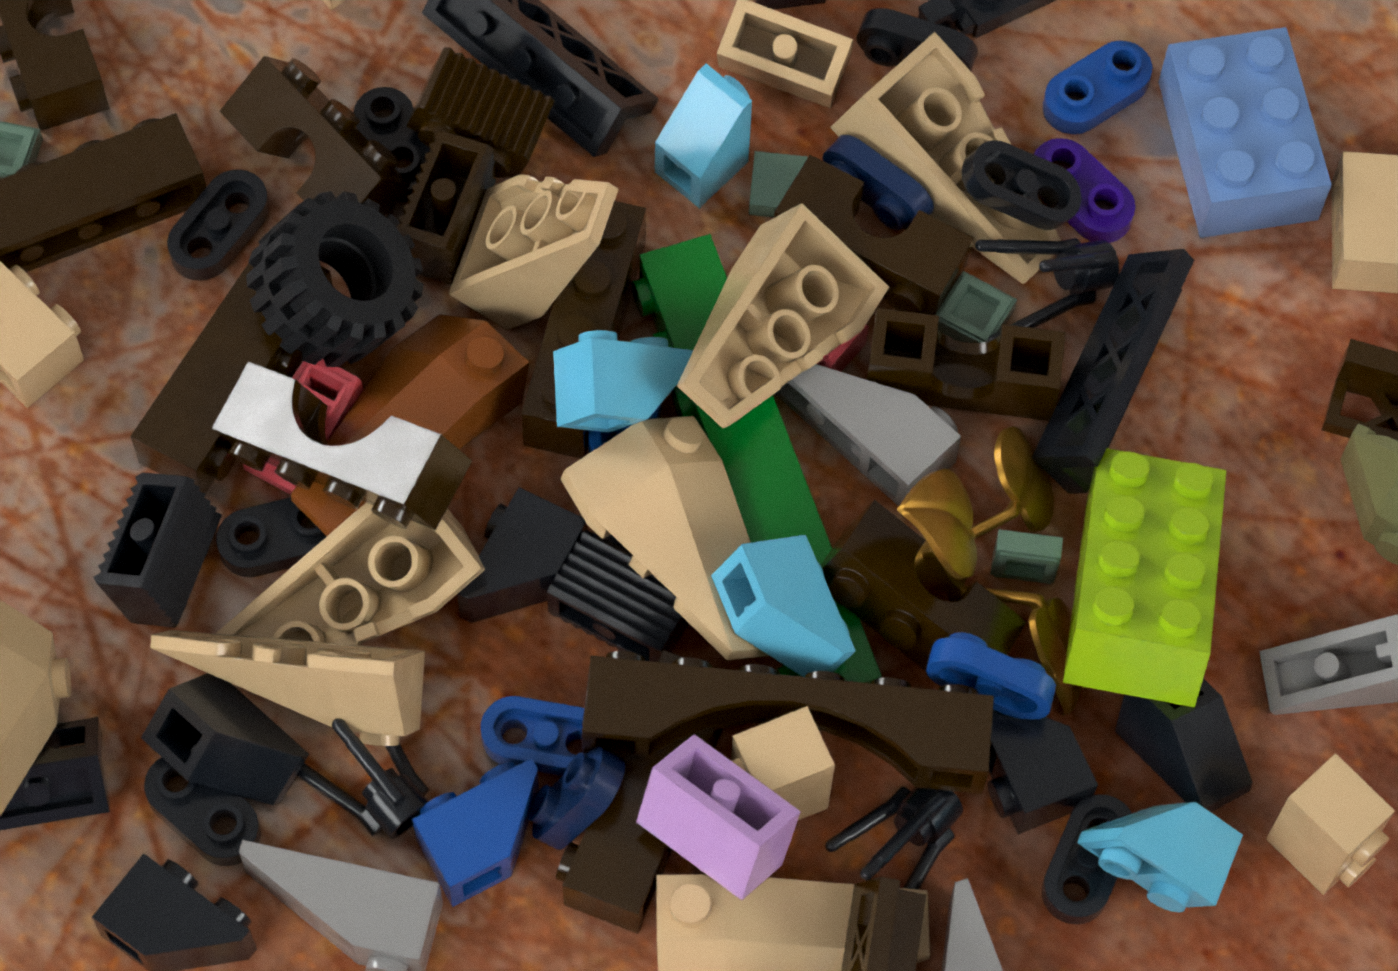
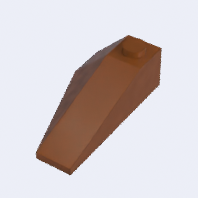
(443, 377)

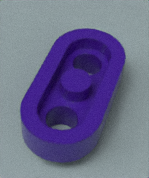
(1095, 185)

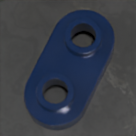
(886, 187)
(576, 798)

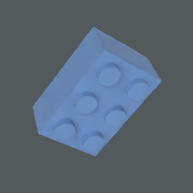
(1244, 132)

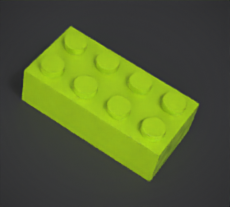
(1146, 578)

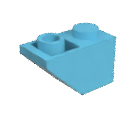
(705, 136)
(613, 382)
(783, 604)
(1170, 851)

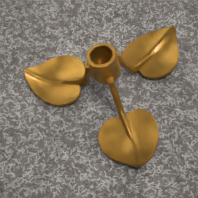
(945, 519)

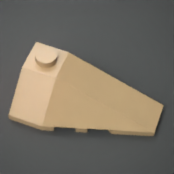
(927, 124)
(530, 245)
(778, 314)
(674, 510)
(363, 582)
(363, 685)
(29, 695)
(772, 929)

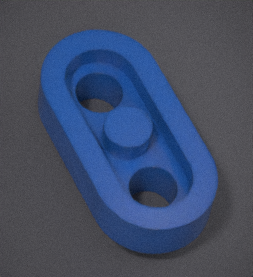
(1100, 83)
(1017, 684)
(547, 729)

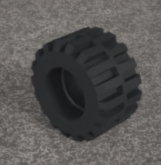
(303, 303)

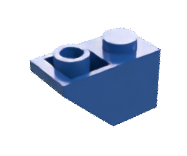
(478, 834)

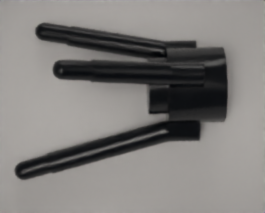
(1077, 268)
(390, 797)
(920, 818)

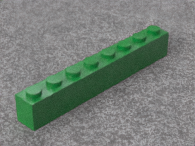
(773, 497)

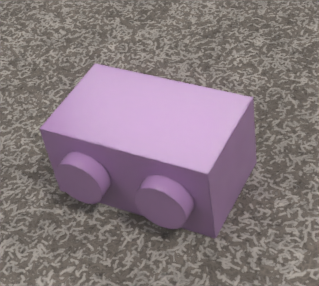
(717, 816)

